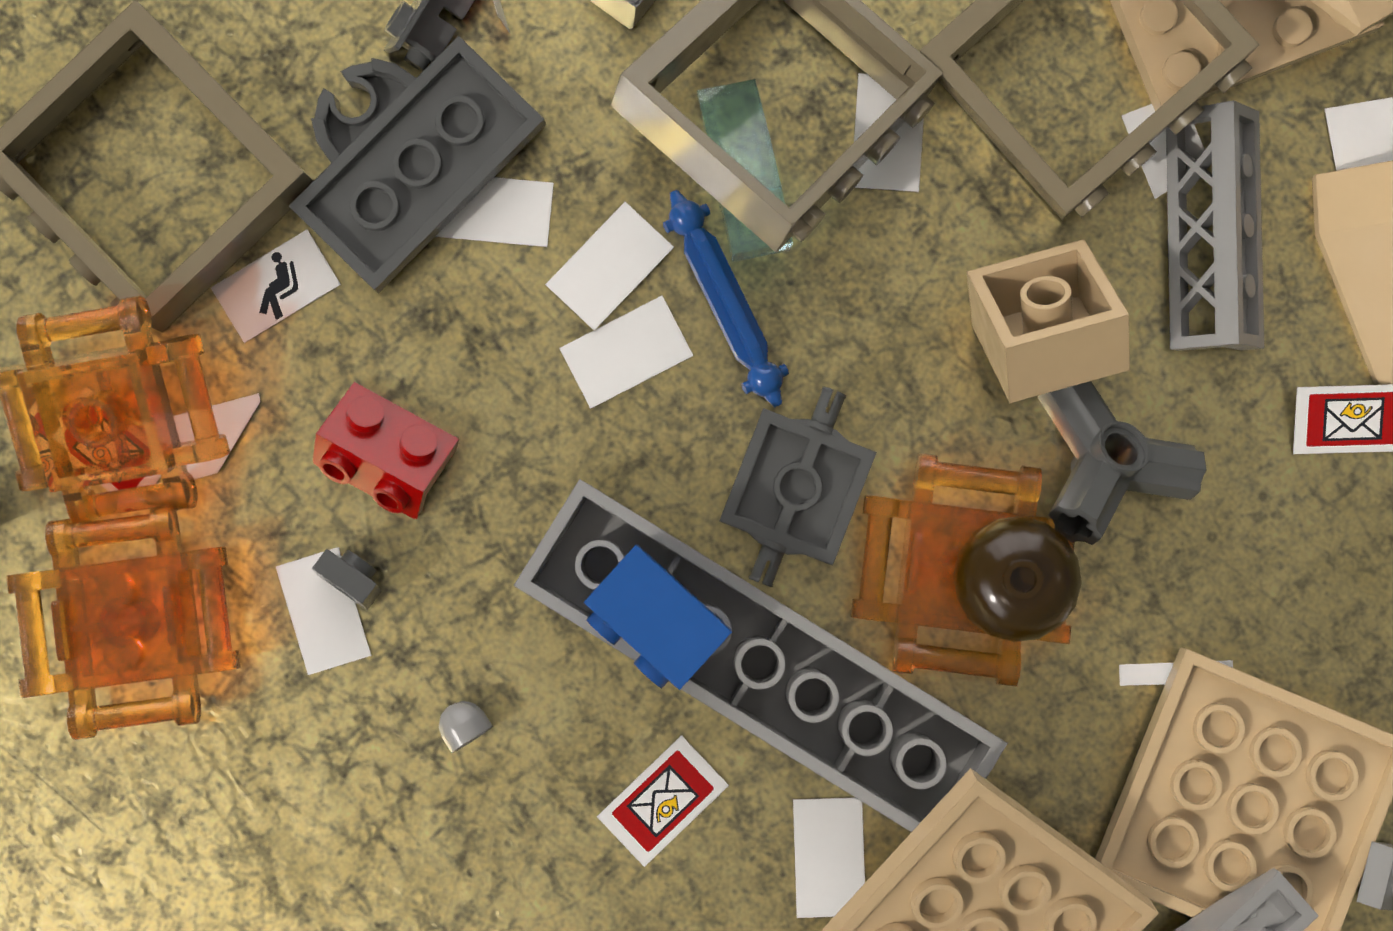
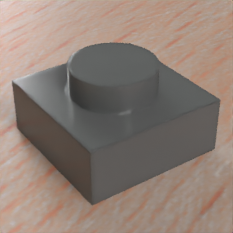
(349, 575)

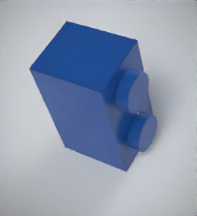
(656, 619)

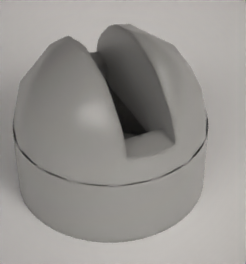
(462, 724)

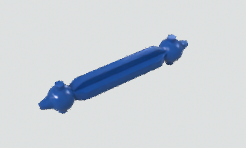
(725, 298)

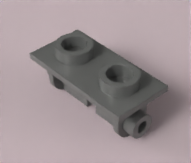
(422, 30)

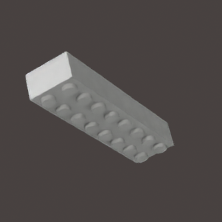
(775, 668)

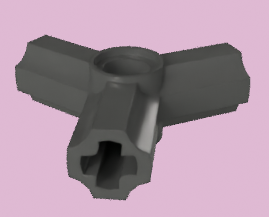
(1110, 461)

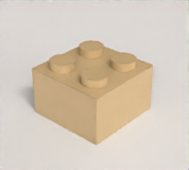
(1049, 320)

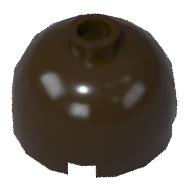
(1017, 578)

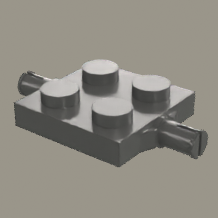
(797, 486)

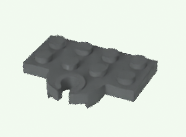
(410, 156)

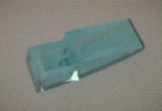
(737, 123)

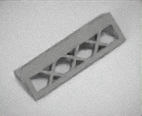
(1235, 235)

